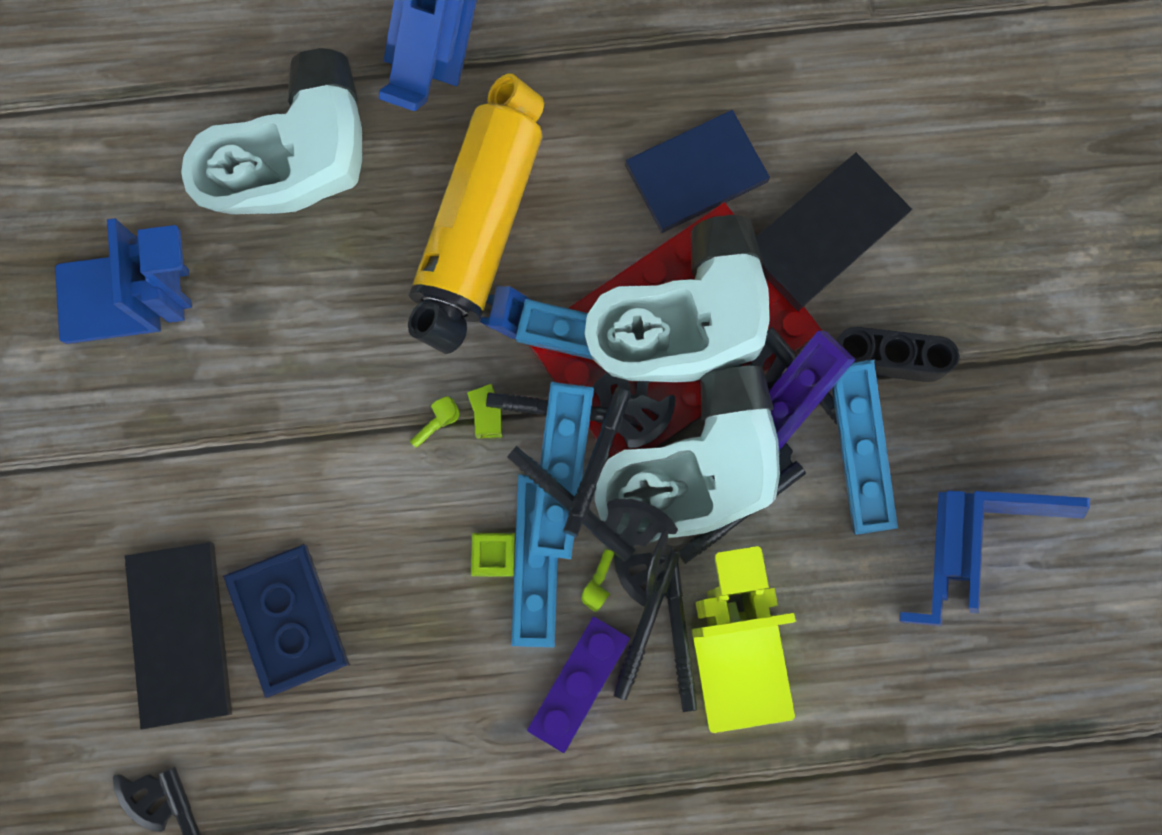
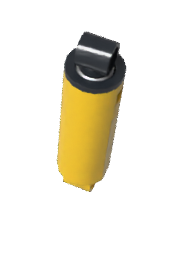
(476, 215)

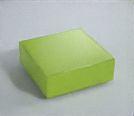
(493, 555)

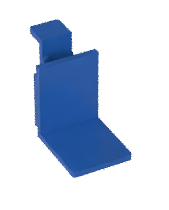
(425, 43)
(125, 290)
(961, 538)

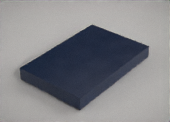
(697, 171)
(286, 621)

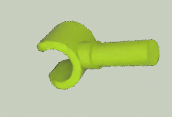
(446, 414)
(594, 594)

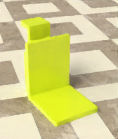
(742, 651)

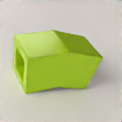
(487, 420)

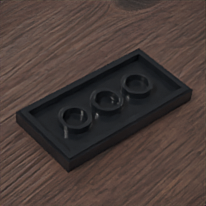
(828, 230)
(177, 635)

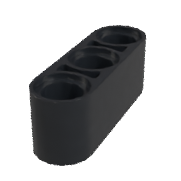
(913, 352)

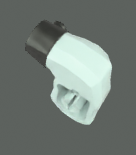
(283, 158)
(689, 324)
(707, 477)

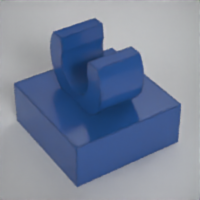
(506, 310)

